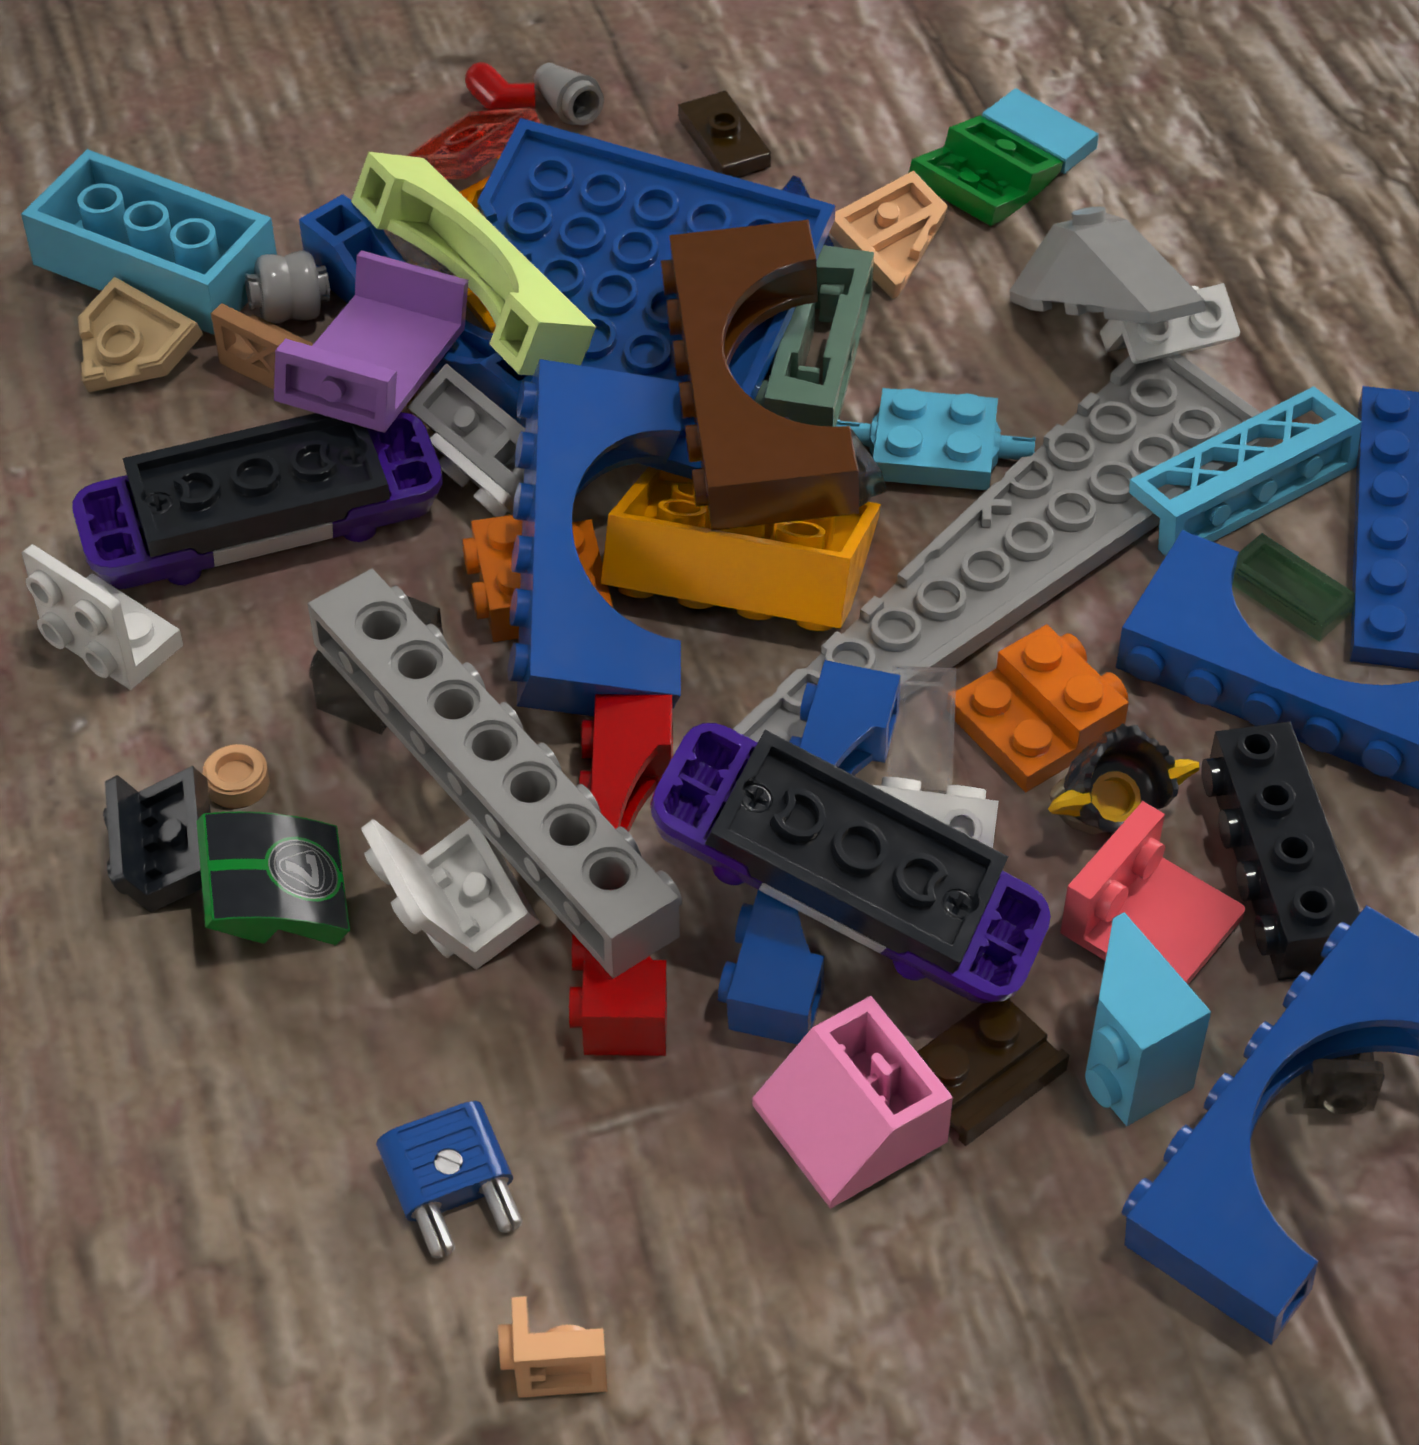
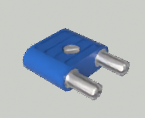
(447, 1164)

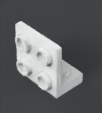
(97, 621)

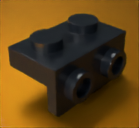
(156, 837)

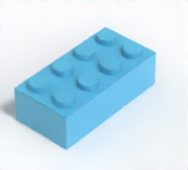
(148, 232)

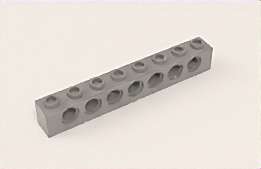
(497, 772)

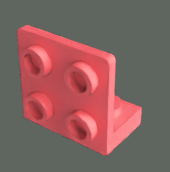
(1168, 904)

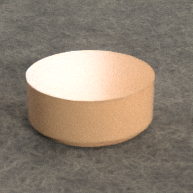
(236, 776)

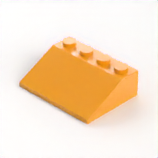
(777, 569)

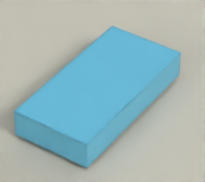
(1043, 127)

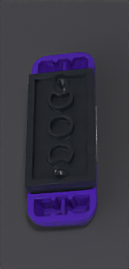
(253, 496)
(852, 860)

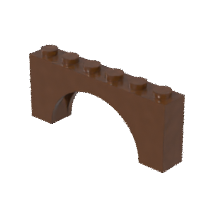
(751, 459)

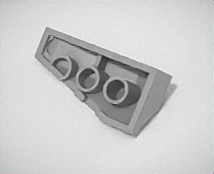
(1104, 267)

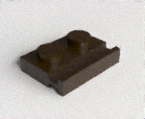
(992, 1065)

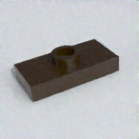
(724, 135)

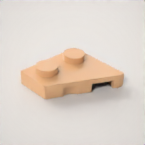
(894, 225)

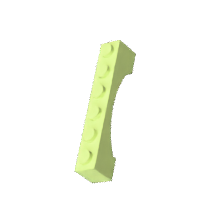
(427, 211)

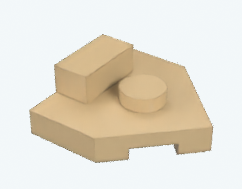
(131, 337)

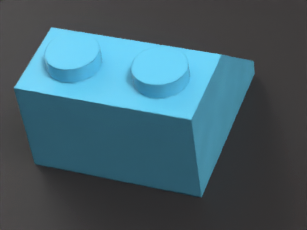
(1144, 1028)

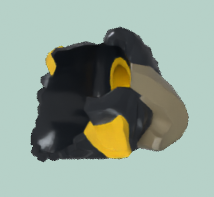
(1115, 777)

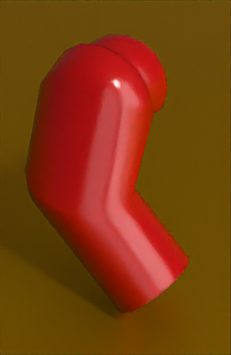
(495, 92)

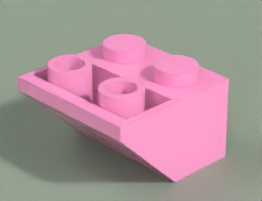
(854, 1103)

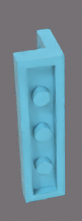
(1263, 475)

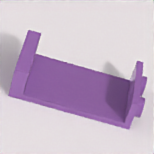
(376, 346)

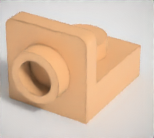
(554, 1361)

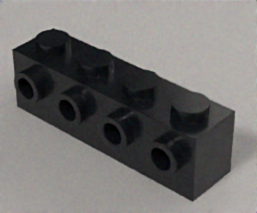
(1280, 844)

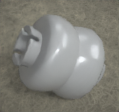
(287, 287)

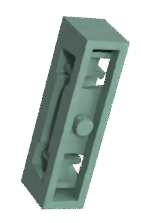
(843, 300)

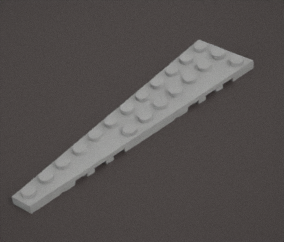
(1030, 531)

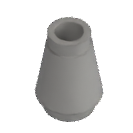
(569, 93)

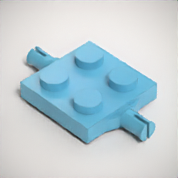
(938, 438)

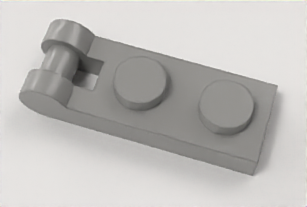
(471, 425)

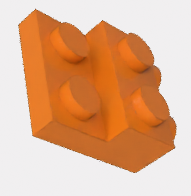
(491, 556)
(1040, 706)

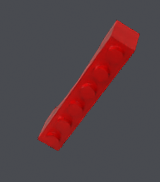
(629, 755)

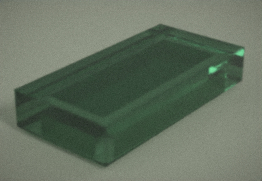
(1292, 587)

